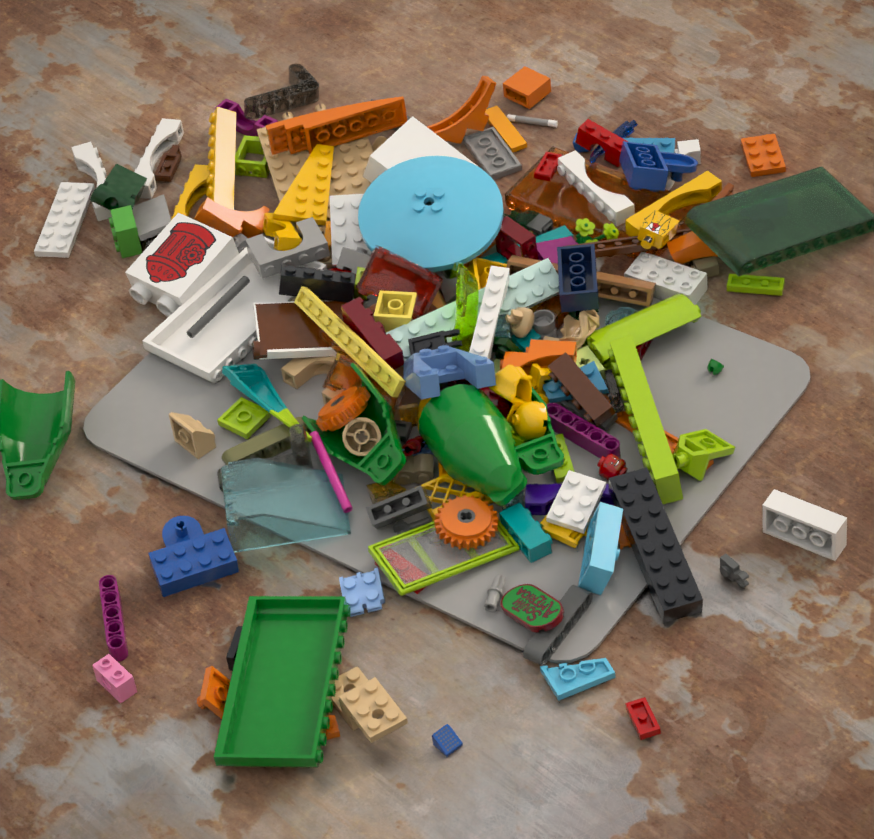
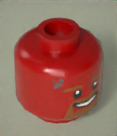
(611, 466)

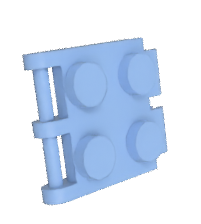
(363, 592)

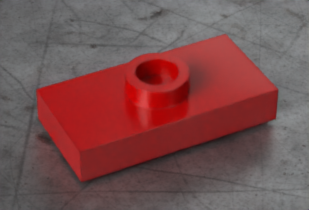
(547, 166)

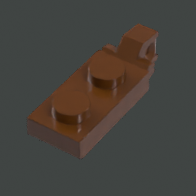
(168, 165)

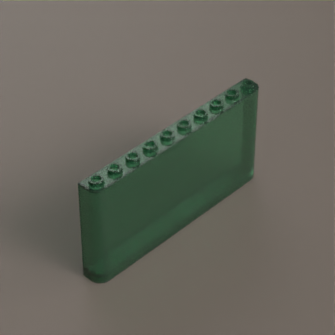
(780, 220)

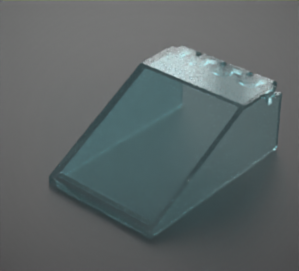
(279, 504)

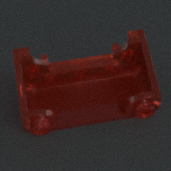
(394, 273)

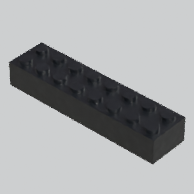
(655, 545)

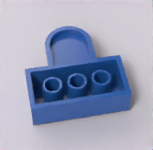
(649, 167)
(191, 556)

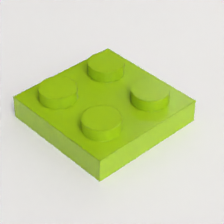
(244, 418)

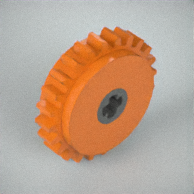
(343, 408)
(466, 522)

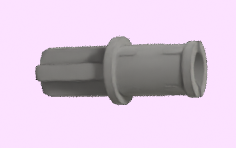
(495, 593)

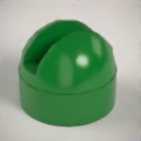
(714, 366)

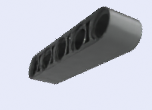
(545, 643)

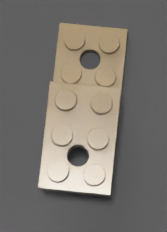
(365, 704)

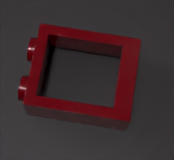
(514, 232)

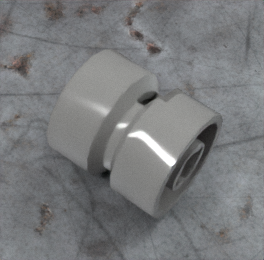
(544, 323)

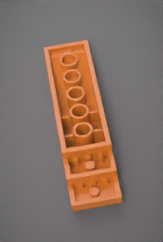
(336, 125)

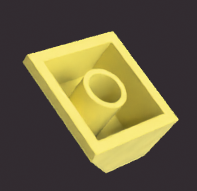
(394, 308)

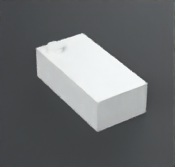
(804, 524)

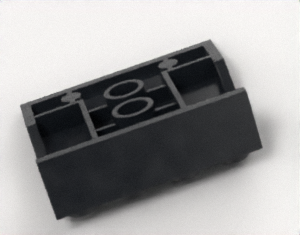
(323, 283)

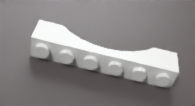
(167, 134)
(87, 161)
(613, 206)
(489, 311)

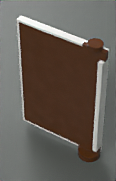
(289, 332)

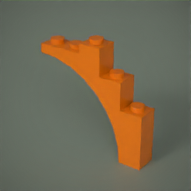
(469, 115)

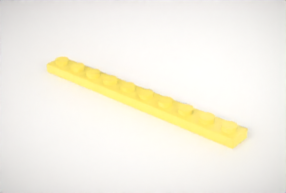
(350, 342)

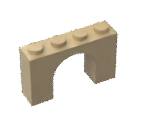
(302, 369)

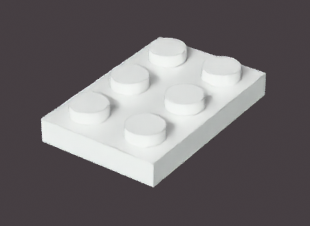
(576, 502)

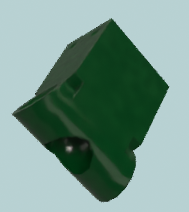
(119, 189)

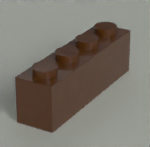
(580, 389)

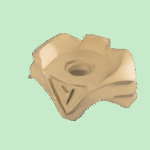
(580, 329)

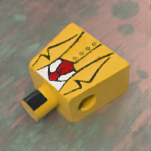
(656, 229)

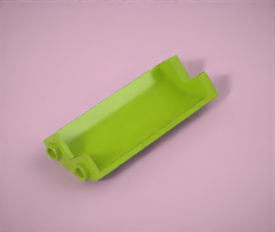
(644, 324)

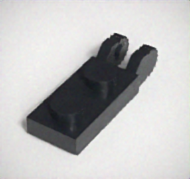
(433, 341)

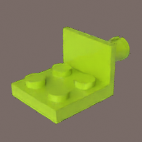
(697, 449)

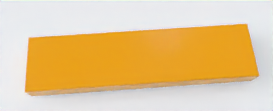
(505, 129)

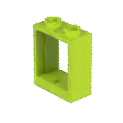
(243, 167)

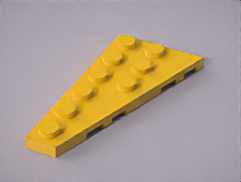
(310, 189)

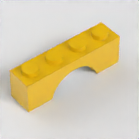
(283, 231)

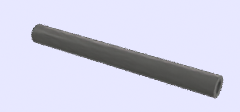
(218, 306)

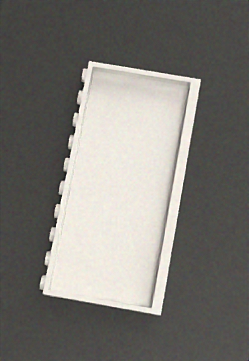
(230, 332)

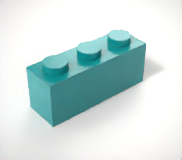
(526, 532)

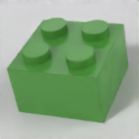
(125, 232)

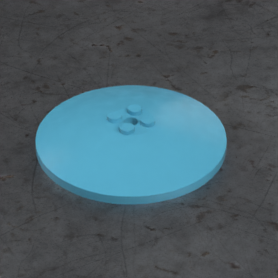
(451, 230)

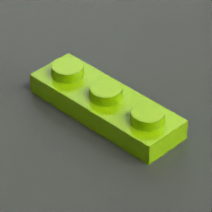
(755, 284)

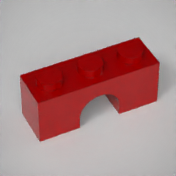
(591, 134)

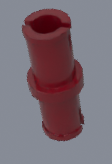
(413, 446)

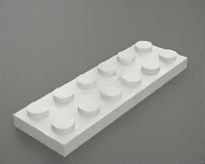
(64, 220)

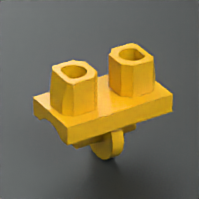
(537, 377)

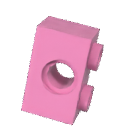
(114, 678)

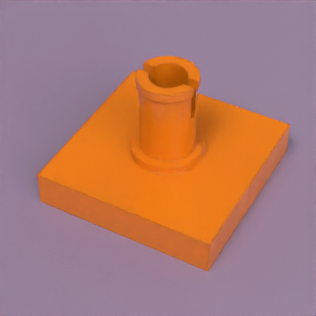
(214, 691)

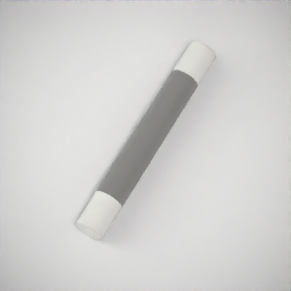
(530, 120)

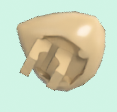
(520, 321)

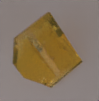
(382, 492)

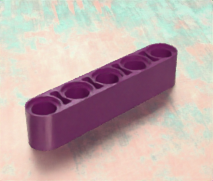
(582, 432)
(113, 618)

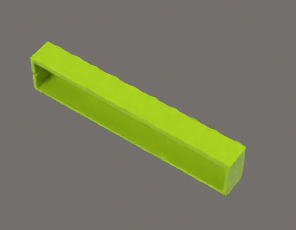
(645, 419)

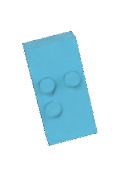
(600, 548)

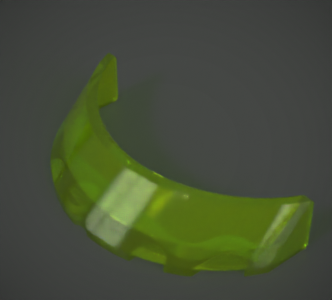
(466, 304)

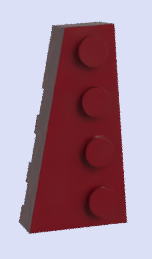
(372, 332)

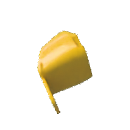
(514, 386)

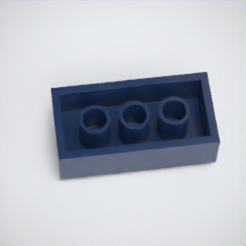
(577, 278)

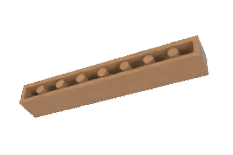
(609, 285)

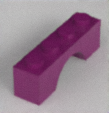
(244, 125)

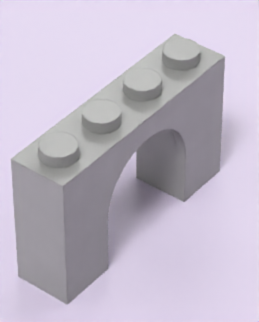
(269, 261)

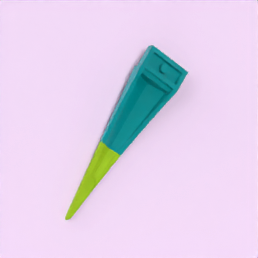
(256, 385)

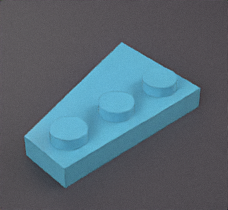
(576, 678)

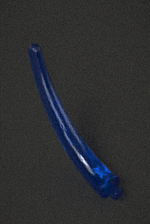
(622, 131)

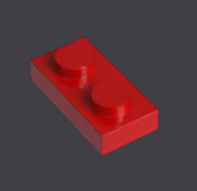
(642, 718)

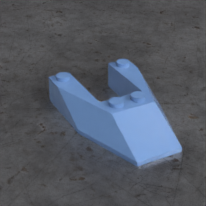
(430, 367)

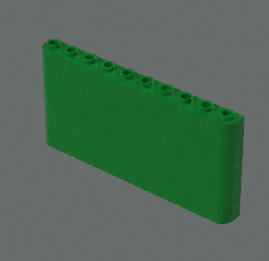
(283, 682)

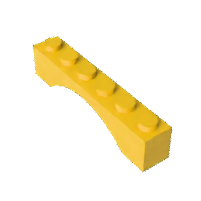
(193, 190)
(699, 190)

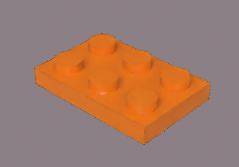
(763, 155)

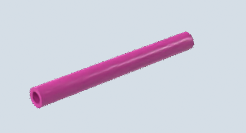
(331, 472)

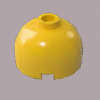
(530, 419)

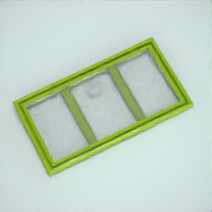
(422, 559)

